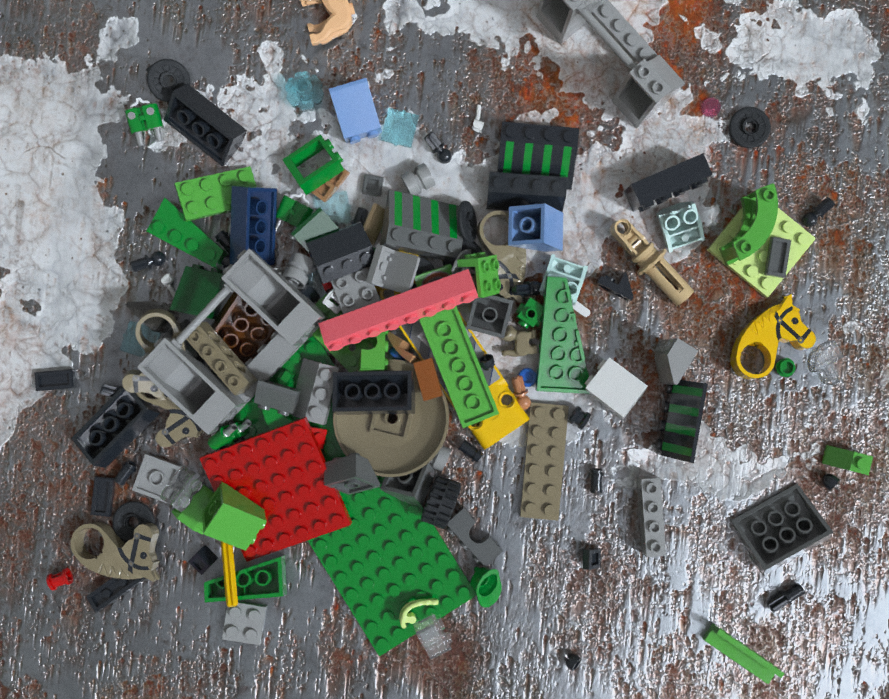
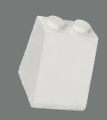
(615, 387)

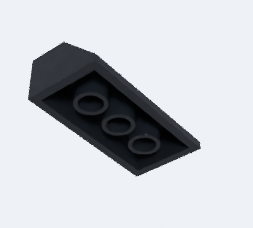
(204, 124)
(520, 189)
(373, 392)
(114, 427)

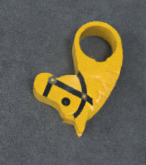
(774, 325)

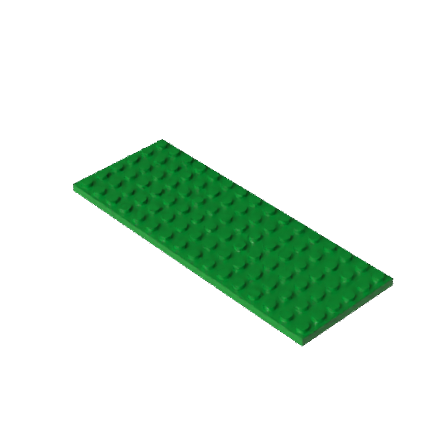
(386, 550)

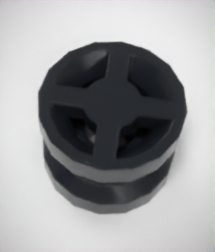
(579, 417)

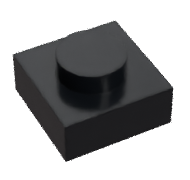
(591, 558)

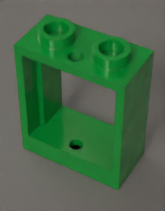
(320, 175)

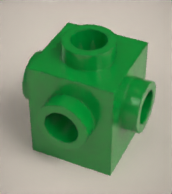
(533, 307)

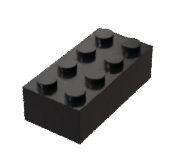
(668, 182)

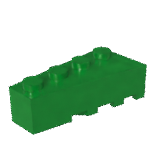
(187, 236)
(254, 582)

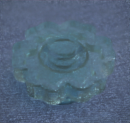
(304, 91)

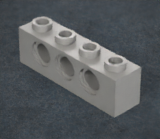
(651, 516)

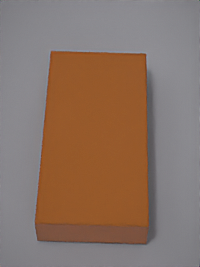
(428, 379)

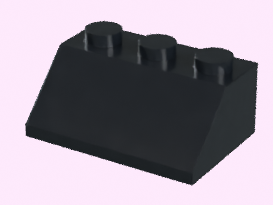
(341, 252)

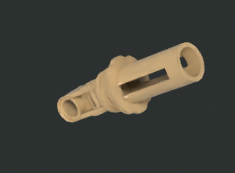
(646, 257)

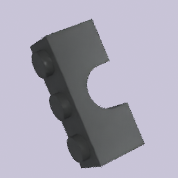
(485, 549)

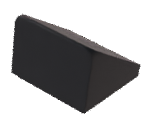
(310, 293)
(203, 559)

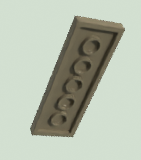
(544, 461)

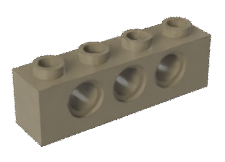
(221, 359)

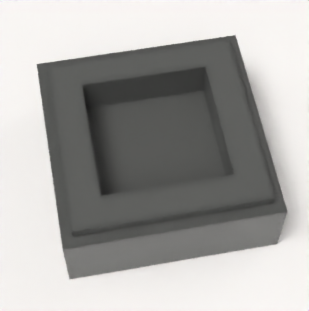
(372, 185)

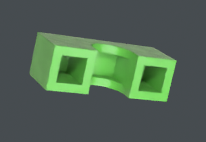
(374, 358)

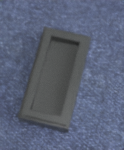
(777, 257)

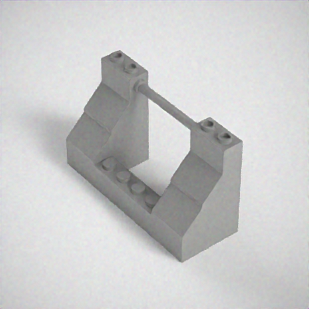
(649, 78)
(198, 388)

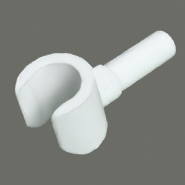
(478, 125)
(167, 280)

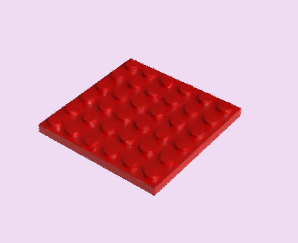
(286, 479)

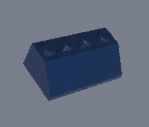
(253, 222)

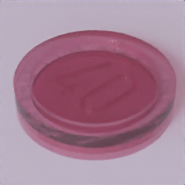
(710, 107)

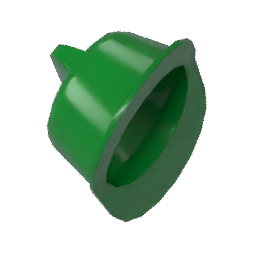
(486, 585)

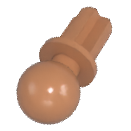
(520, 391)

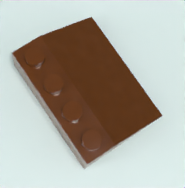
(242, 328)

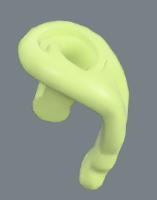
(406, 617)

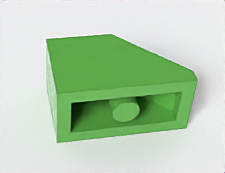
(847, 460)

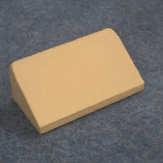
(374, 222)

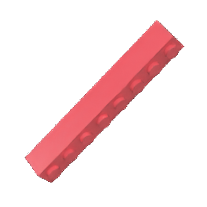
(398, 310)

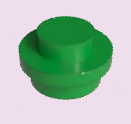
(785, 367)

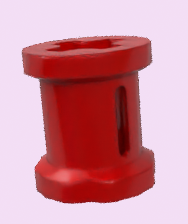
(59, 579)

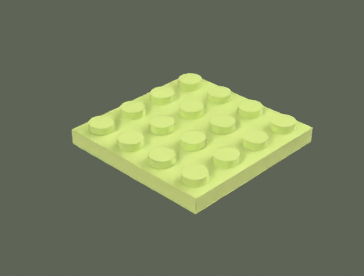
(753, 267)

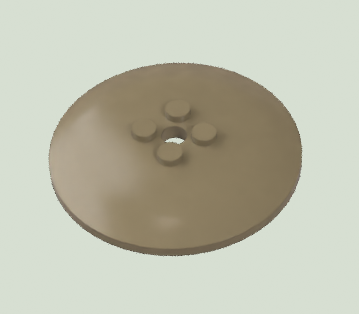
(400, 446)

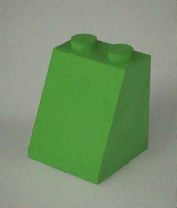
(232, 518)

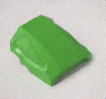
(193, 513)

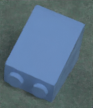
(355, 111)
(536, 227)

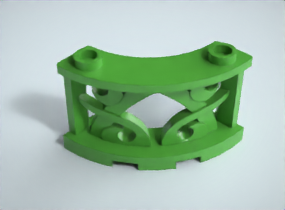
(758, 221)

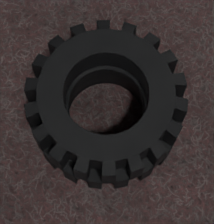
(441, 502)

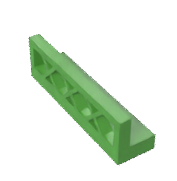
(741, 654)

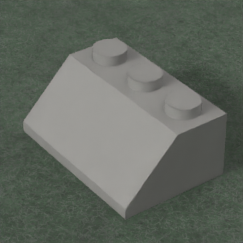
(673, 359)
(316, 391)

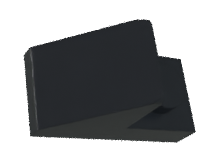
(621, 289)

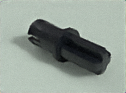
(786, 597)

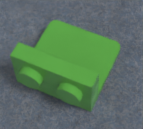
(486, 272)

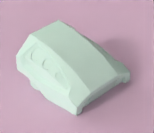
(680, 225)
(574, 273)

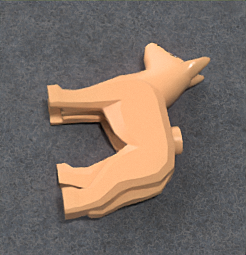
(336, 25)

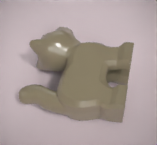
(521, 342)

